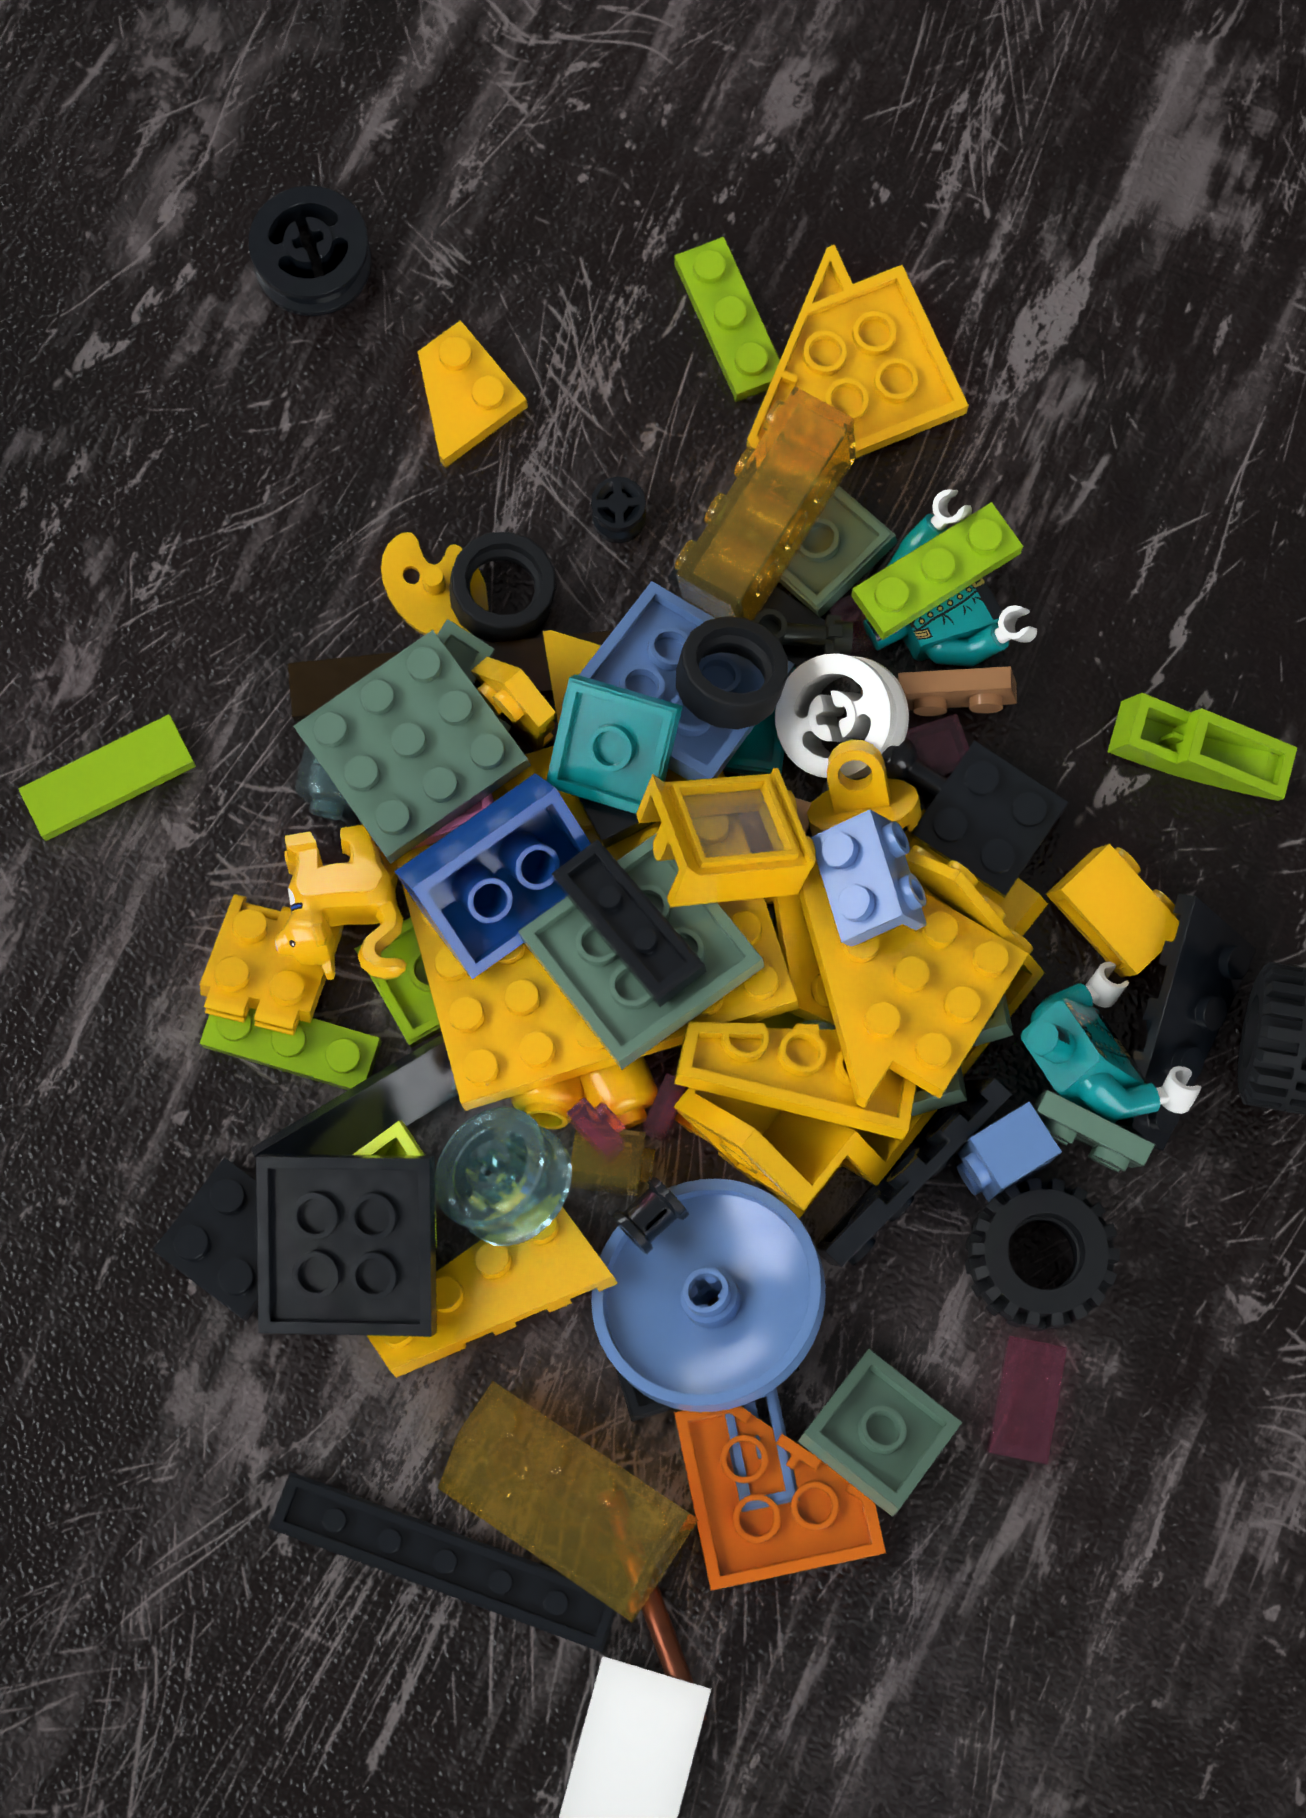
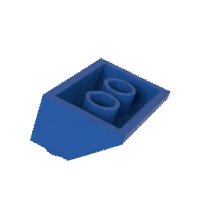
(495, 873)

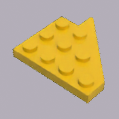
(867, 356)
(909, 994)

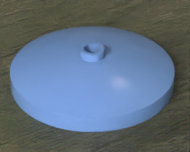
(729, 1247)

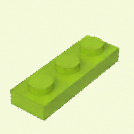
(728, 317)
(936, 571)
(314, 1052)

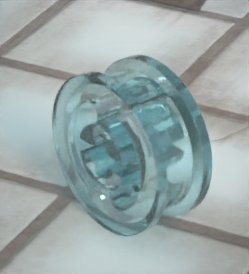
(496, 1205)

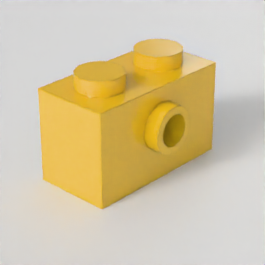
(1116, 909)

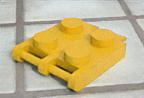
(252, 974)

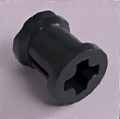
(650, 1215)

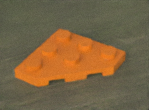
(821, 1529)

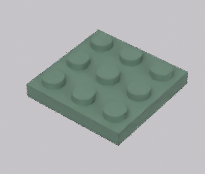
(412, 746)
(607, 992)

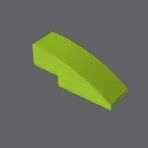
(1202, 747)

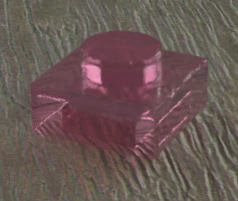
(598, 1127)

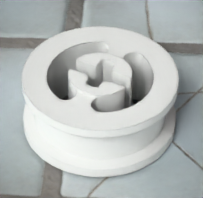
(808, 717)

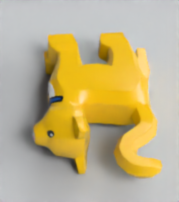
(341, 895)

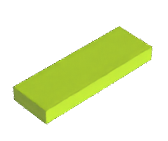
(106, 777)

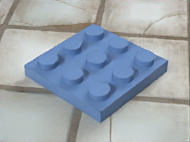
(644, 659)

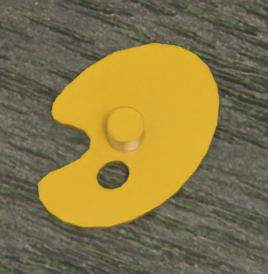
(428, 601)

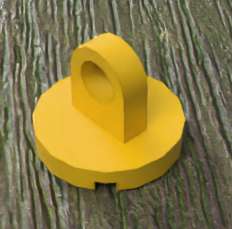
(851, 797)

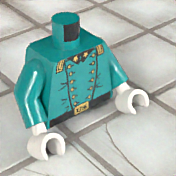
(964, 626)
(1088, 1060)

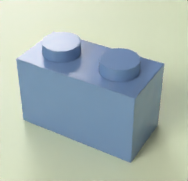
(1006, 1153)

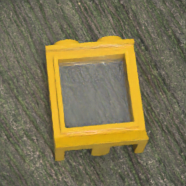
(728, 837)

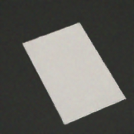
(635, 1745)

